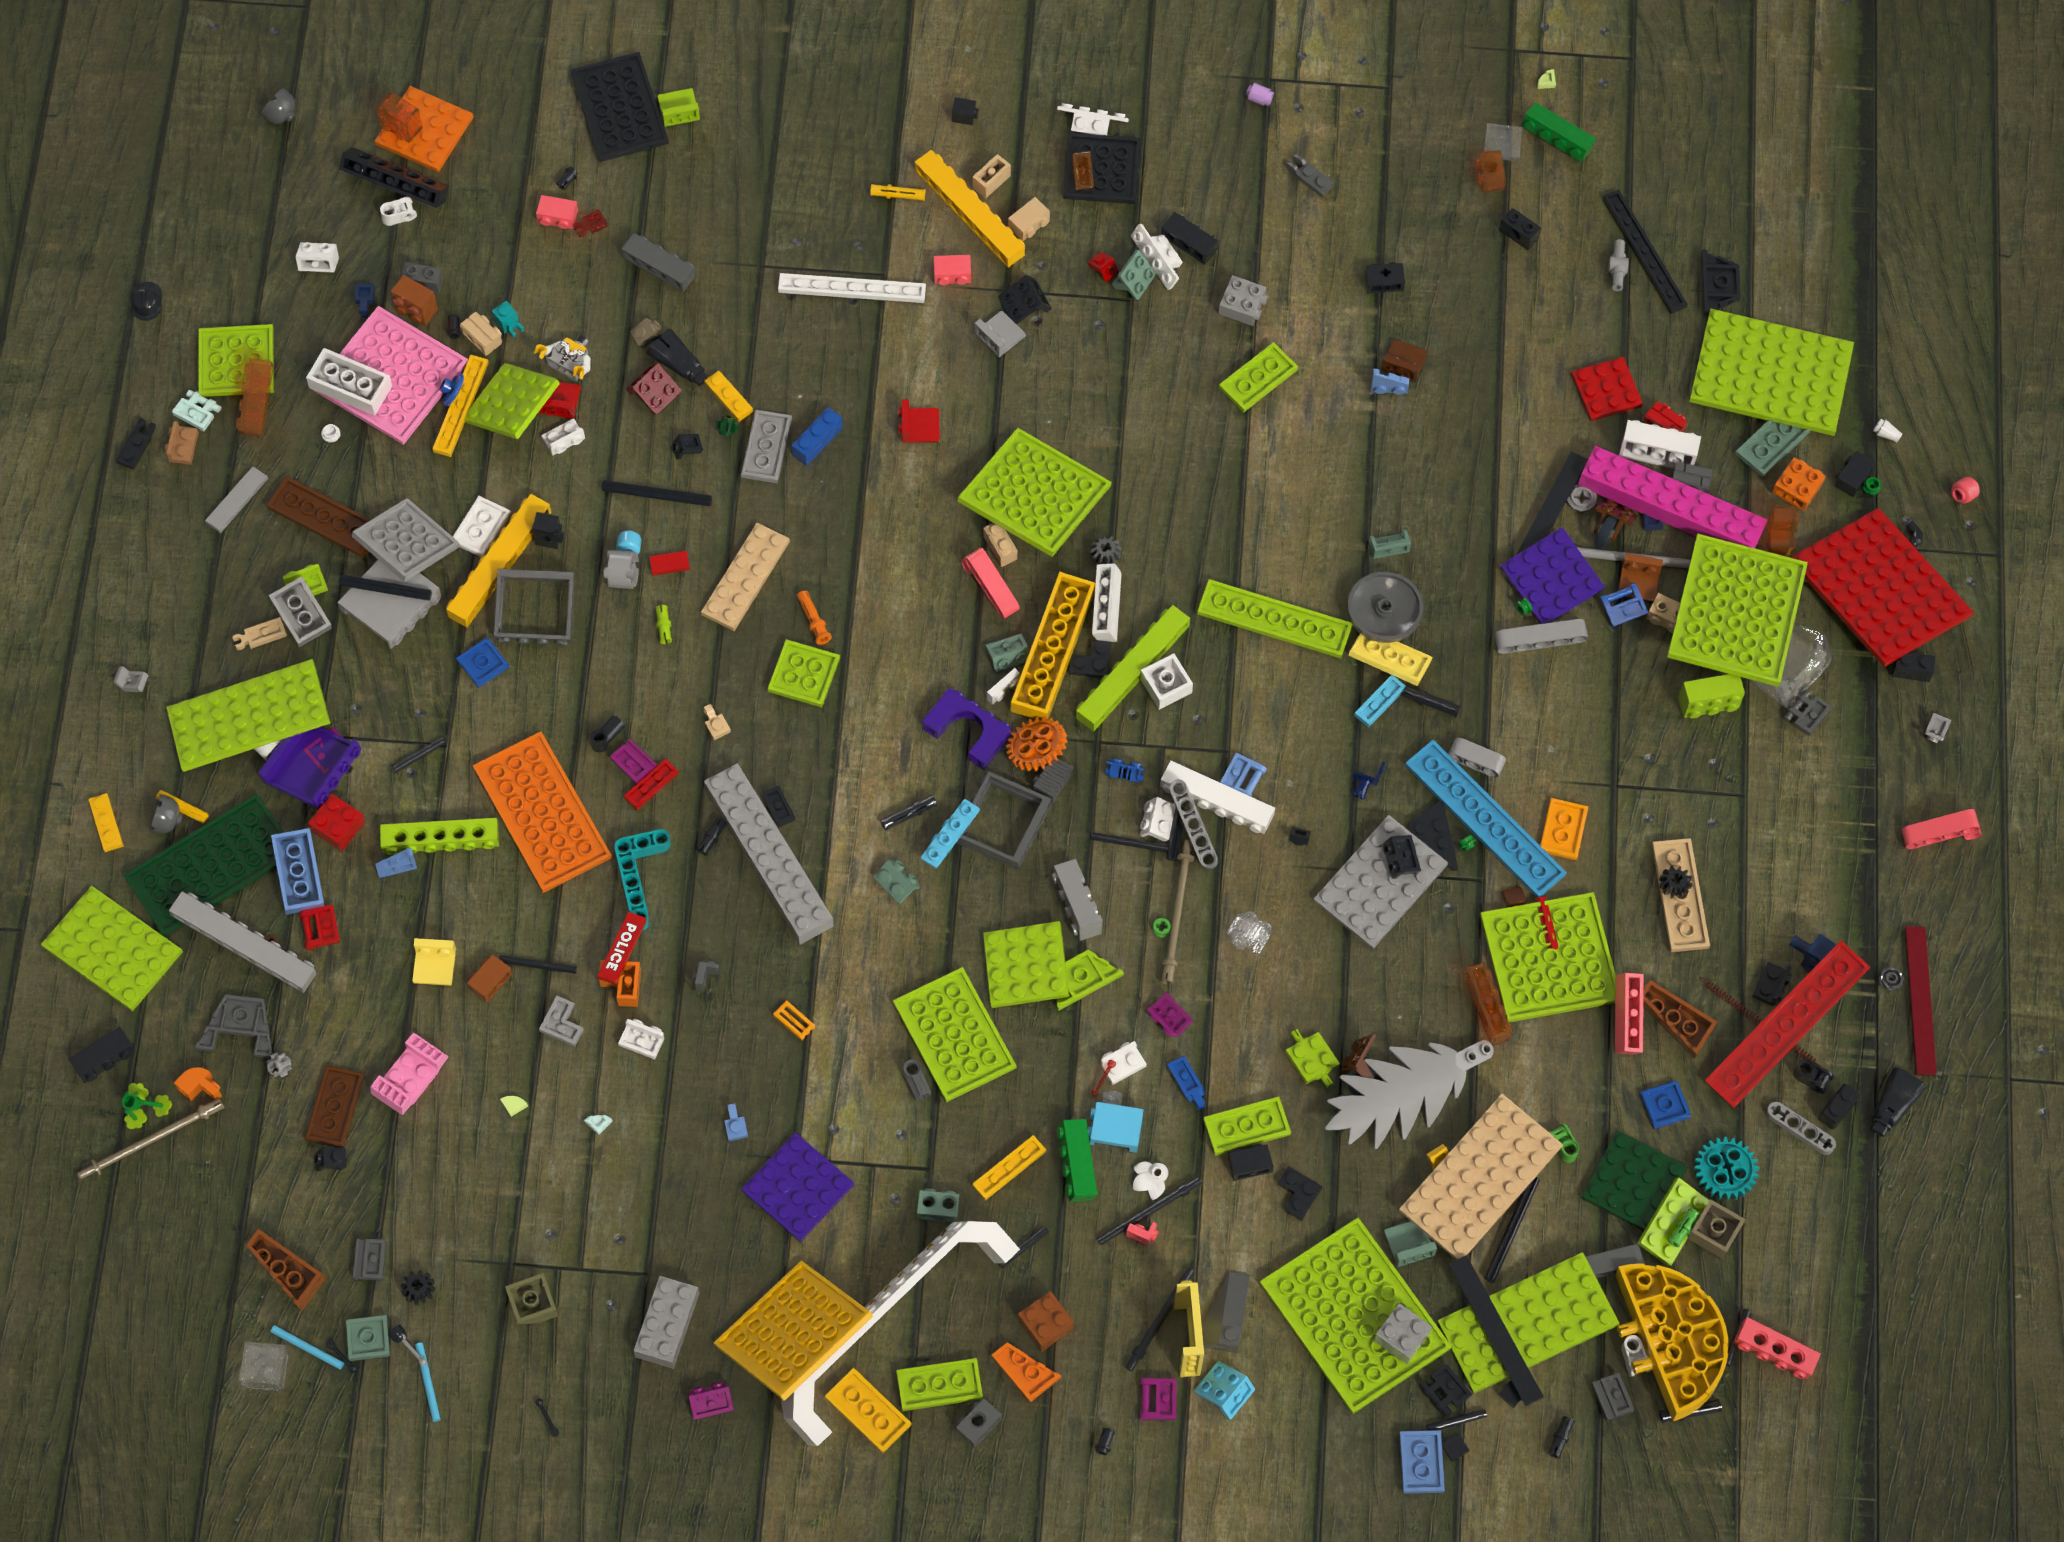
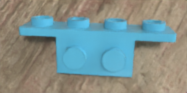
(950, 833)

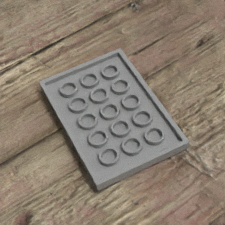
(1366, 895)

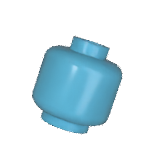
(629, 541)

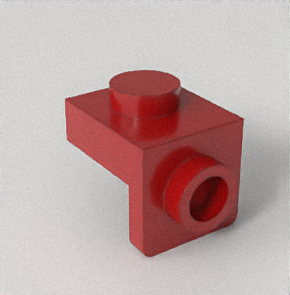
(1104, 265)

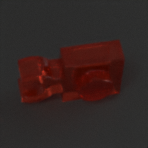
(594, 222)

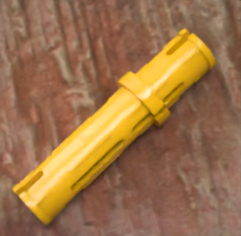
(917, 194)

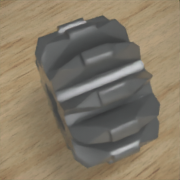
(1100, 546)

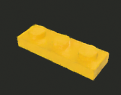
(728, 396)
(106, 822)

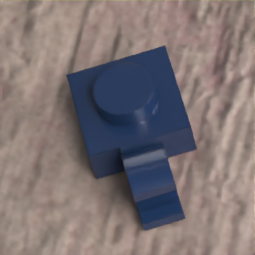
(364, 295)

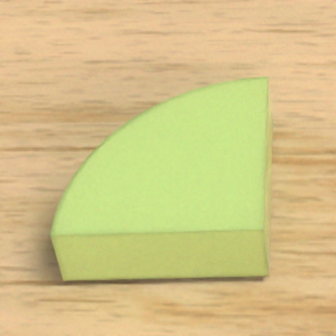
(1547, 80)
(513, 1104)

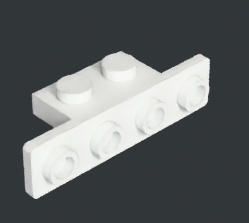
(1091, 122)
(1159, 255)

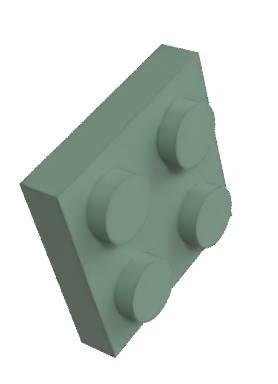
(368, 1338)

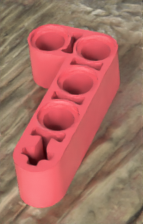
(991, 582)
(1942, 829)

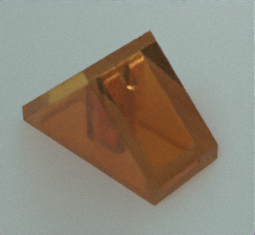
(1082, 170)

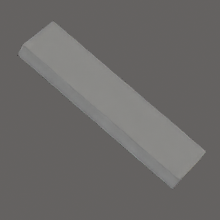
(236, 499)

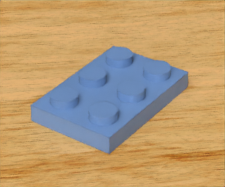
(1421, 1462)

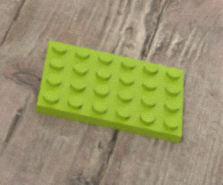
(112, 948)
(954, 1034)

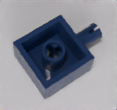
(1813, 952)

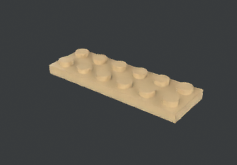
(745, 576)
(1686, 915)

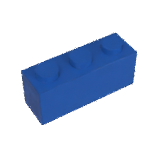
(817, 436)

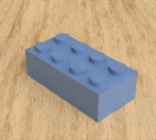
(297, 871)

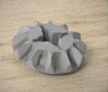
(1591, 499)

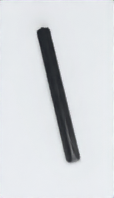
(657, 493)
(1511, 1231)

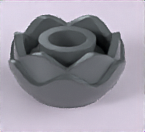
(1895, 975)

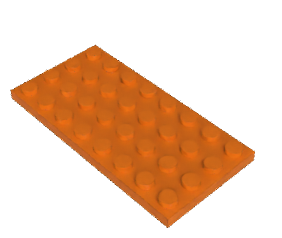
(542, 812)

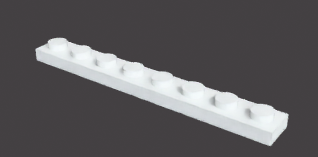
(852, 288)

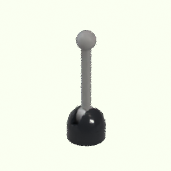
(399, 1335)

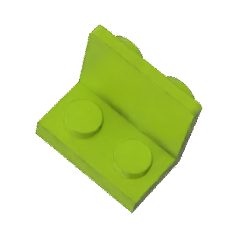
(678, 107)

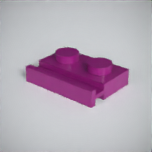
(633, 761)

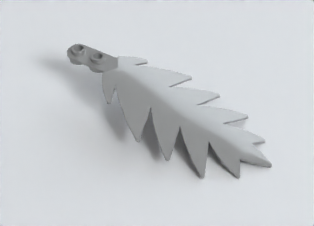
(1428, 1078)

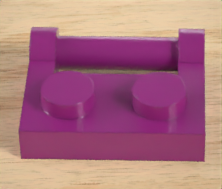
(1164, 1399)

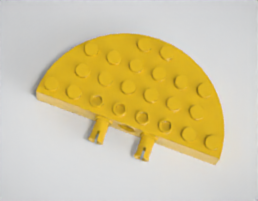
(1679, 1334)

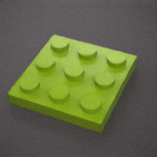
(804, 673)

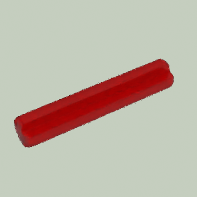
(1545, 921)

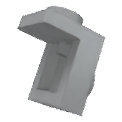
(130, 680)
(1937, 728)

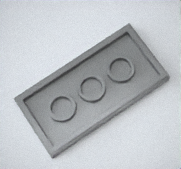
(766, 446)

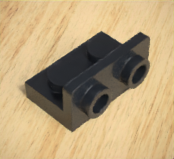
(1401, 856)
(1771, 984)

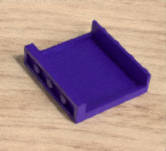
(297, 775)

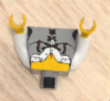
(567, 357)

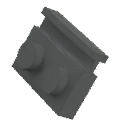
(369, 1259)
(1612, 1397)

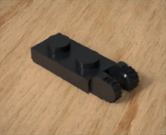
(136, 445)

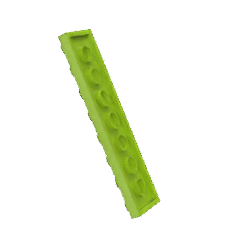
(1274, 618)

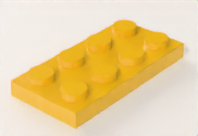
(868, 1410)

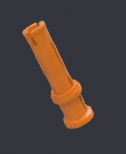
(816, 624)

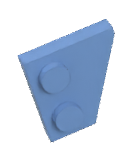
(1389, 384)
(396, 864)

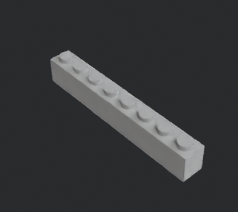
(242, 941)

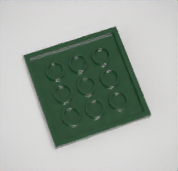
(1632, 1180)

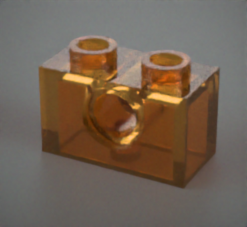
(1492, 180)

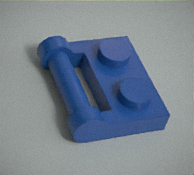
(1627, 610)

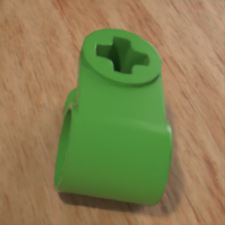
(1564, 1135)

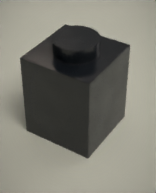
(964, 111)

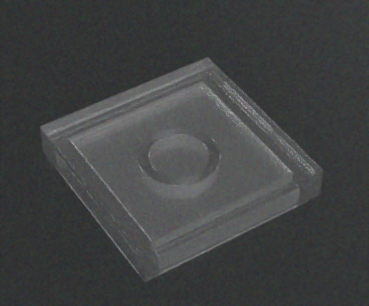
(1505, 139)

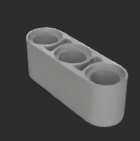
(1477, 757)

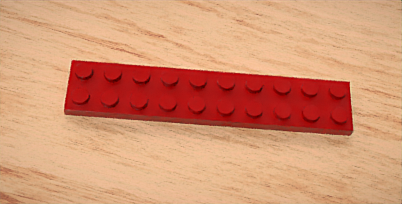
(1787, 1024)

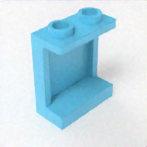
(1116, 1125)

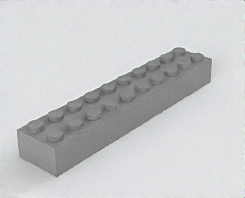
(768, 854)

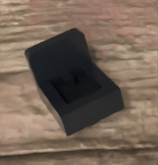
(330, 1158)

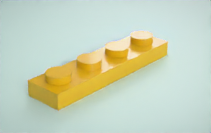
(1009, 1167)

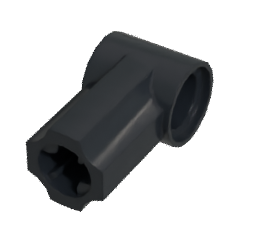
(607, 733)

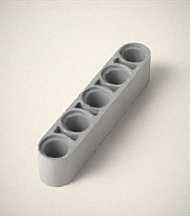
(1541, 636)
(1190, 815)

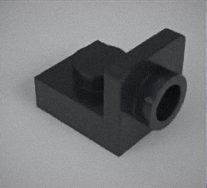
(686, 445)

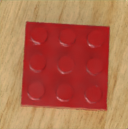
(1606, 389)

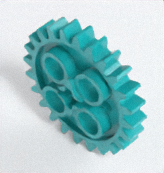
(1743, 1165)

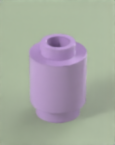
(1259, 94)

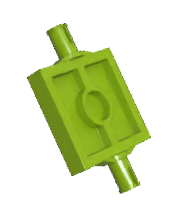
(1312, 1058)

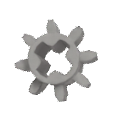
(279, 1065)

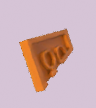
(1026, 1374)

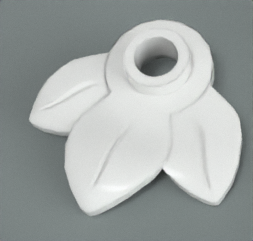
(1148, 1181)

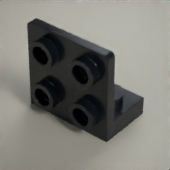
(1024, 299)

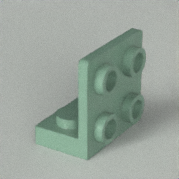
(1409, 1244)

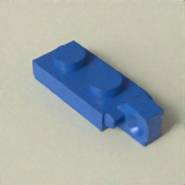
(1187, 1081)

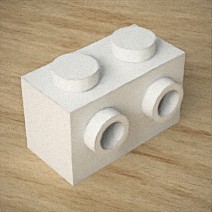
(317, 257)

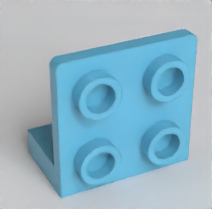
(1225, 1389)

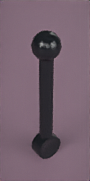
(331, 1345)
(554, 1432)

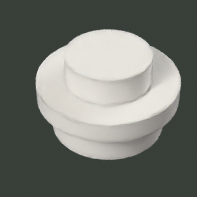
(330, 433)

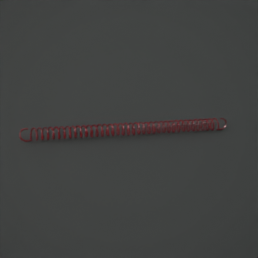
(1750, 1014)

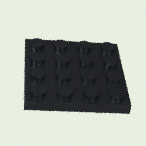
(1113, 168)

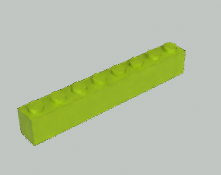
(1127, 673)

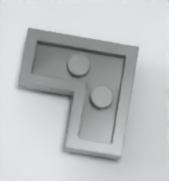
(556, 1022)

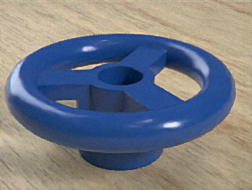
(451, 388)

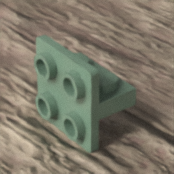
(1135, 275)

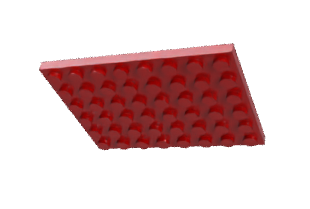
(1882, 587)

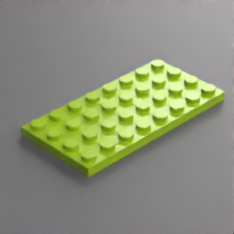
(248, 715)
(1541, 1315)

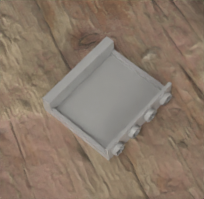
(385, 613)

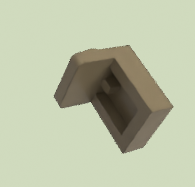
(646, 331)

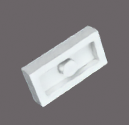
(999, 691)

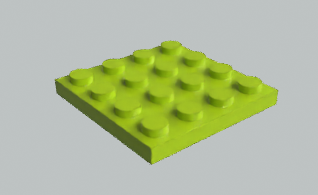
(225, 353)
(511, 400)
(1026, 964)

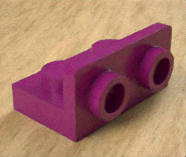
(710, 1400)

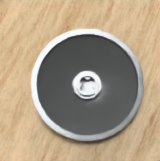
(1385, 607)

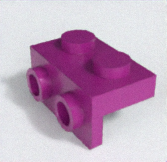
(1170, 1015)

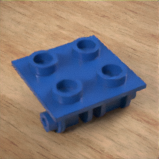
(1116, 764)

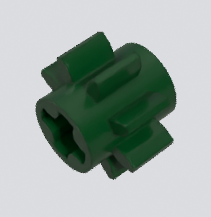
(726, 425)

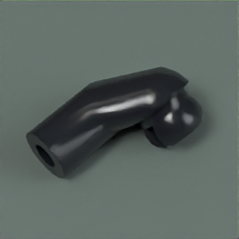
(1916, 533)

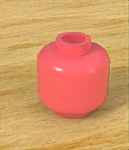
(1965, 490)

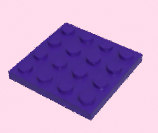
(1552, 576)
(797, 1187)

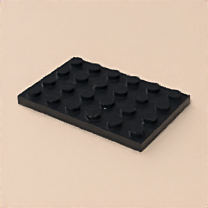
(619, 106)

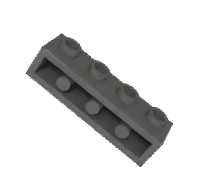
(658, 262)

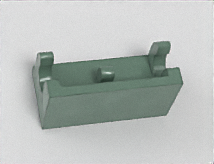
(1390, 545)

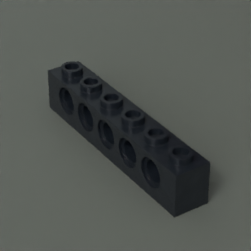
(394, 177)

